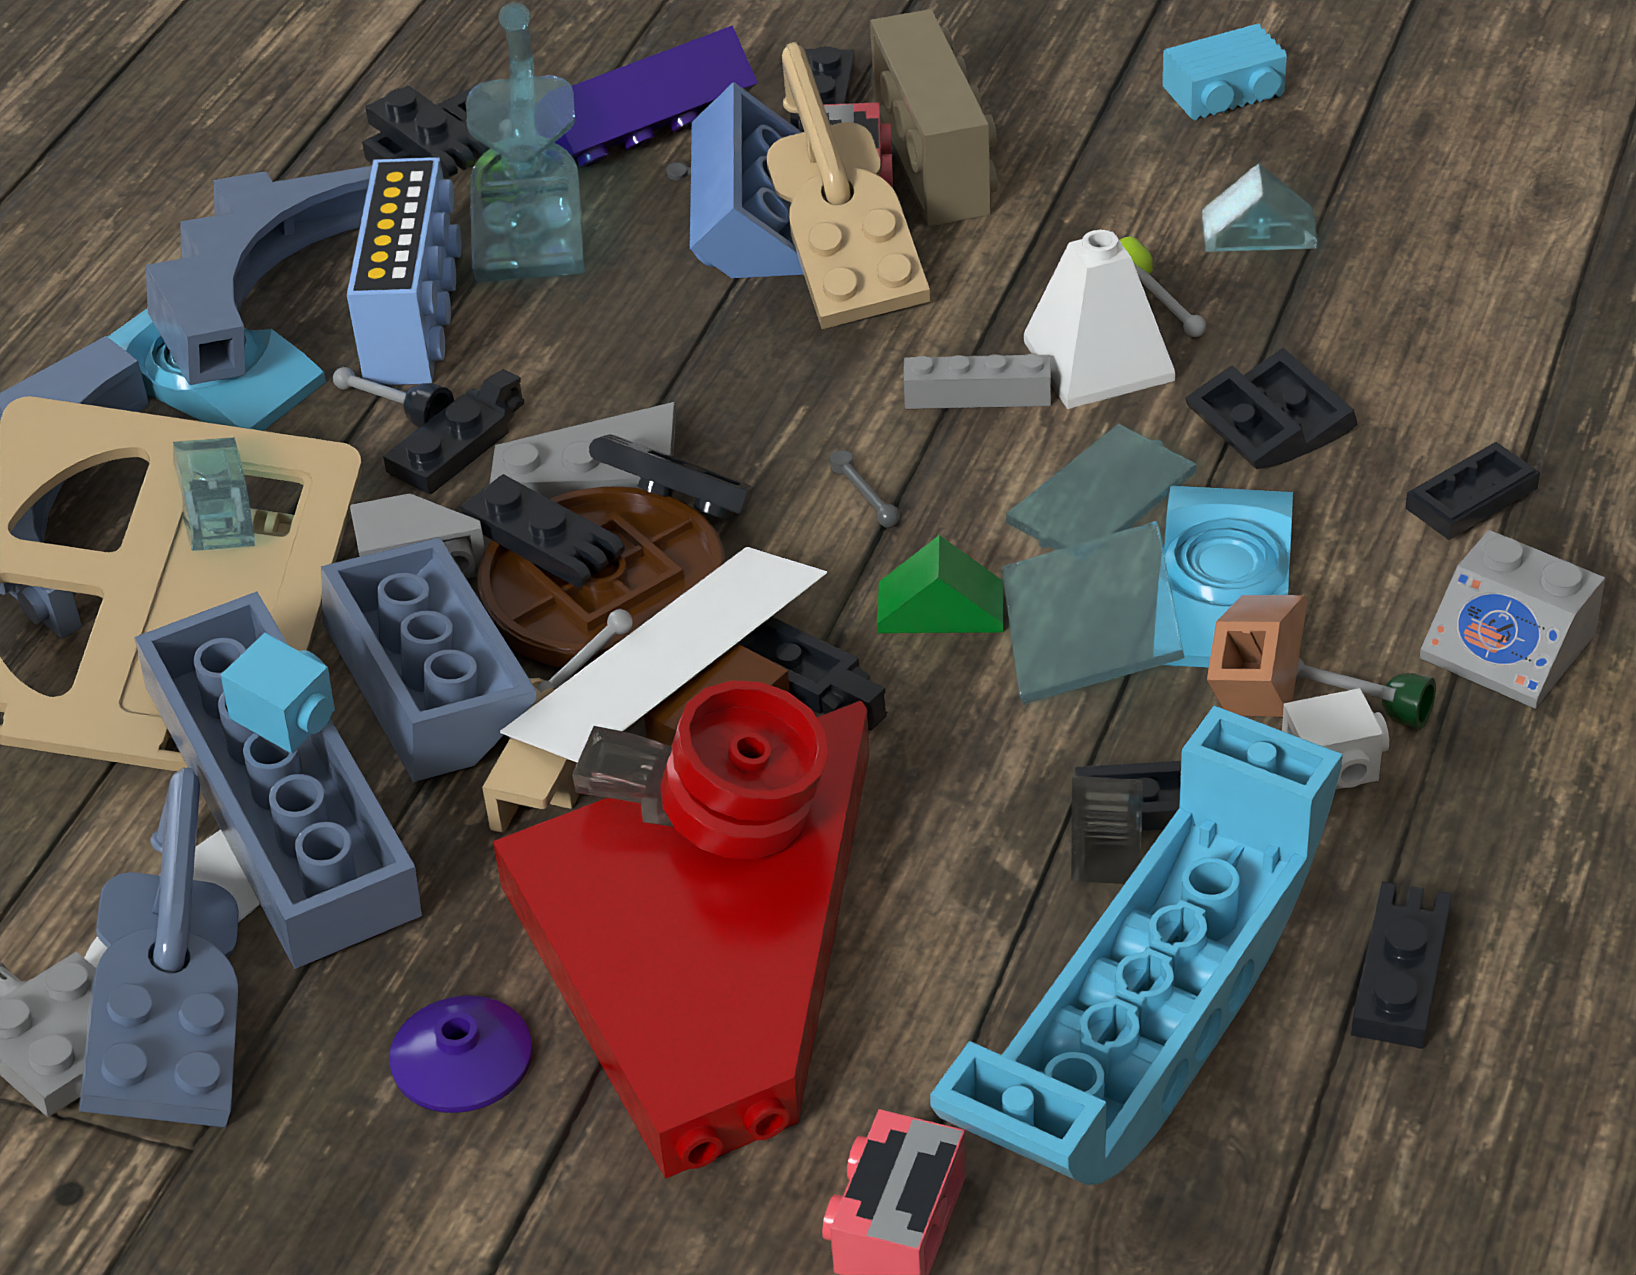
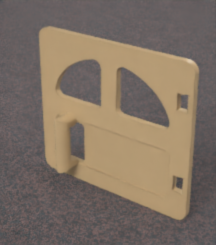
(154, 571)

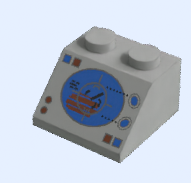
(1514, 618)

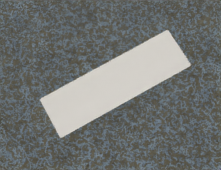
(664, 652)

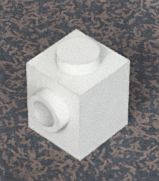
(1344, 725)

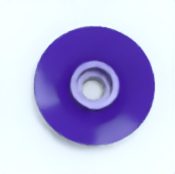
(460, 1054)

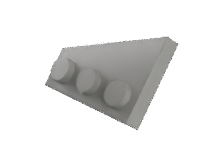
(561, 458)

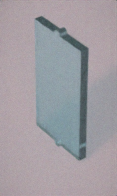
(1101, 490)

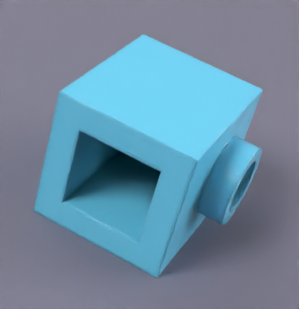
(278, 692)

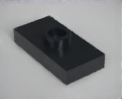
(1472, 490)

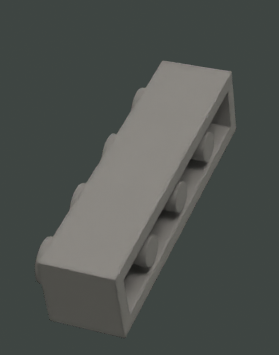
(977, 381)

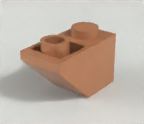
(1257, 654)

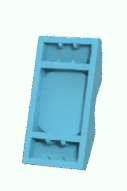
(274, 380)
(1219, 549)

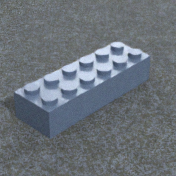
(294, 820)

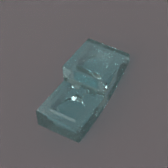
(213, 494)

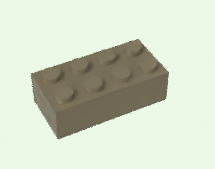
(933, 117)

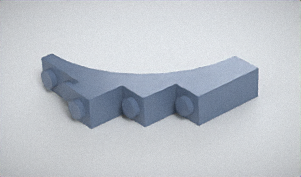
(224, 255)
(92, 376)

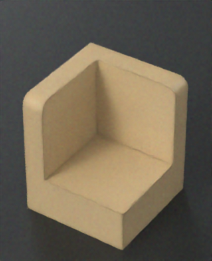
(527, 778)

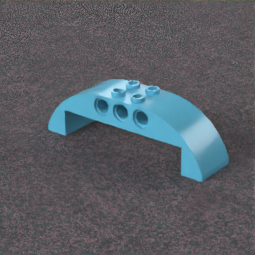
(1161, 965)

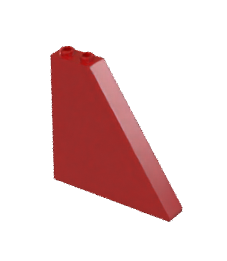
(691, 964)

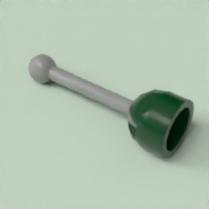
(1405, 697)

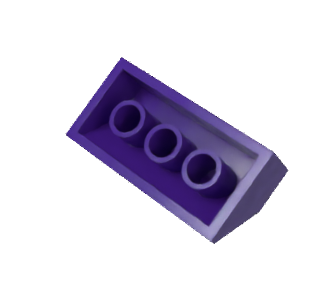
(654, 94)

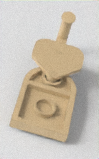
(841, 212)

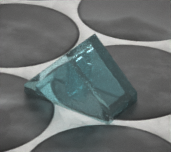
(1258, 215)

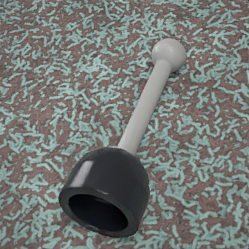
(419, 403)

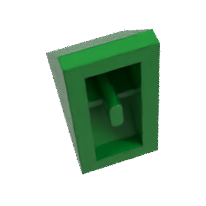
(940, 593)

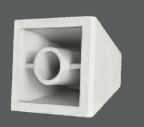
(1098, 325)

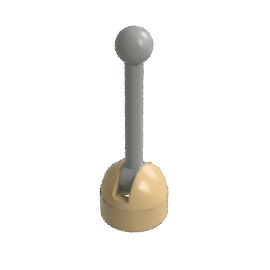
(618, 623)

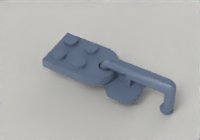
(164, 985)

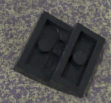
(1272, 410)

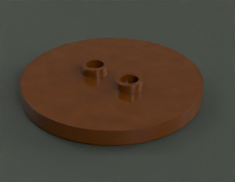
(664, 557)

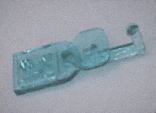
(530, 214)

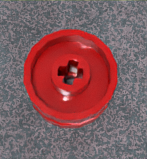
(743, 769)

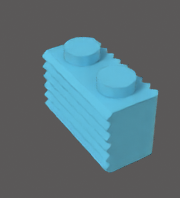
(1224, 71)

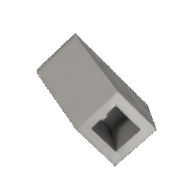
(411, 520)

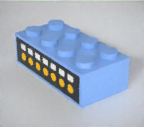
(404, 271)

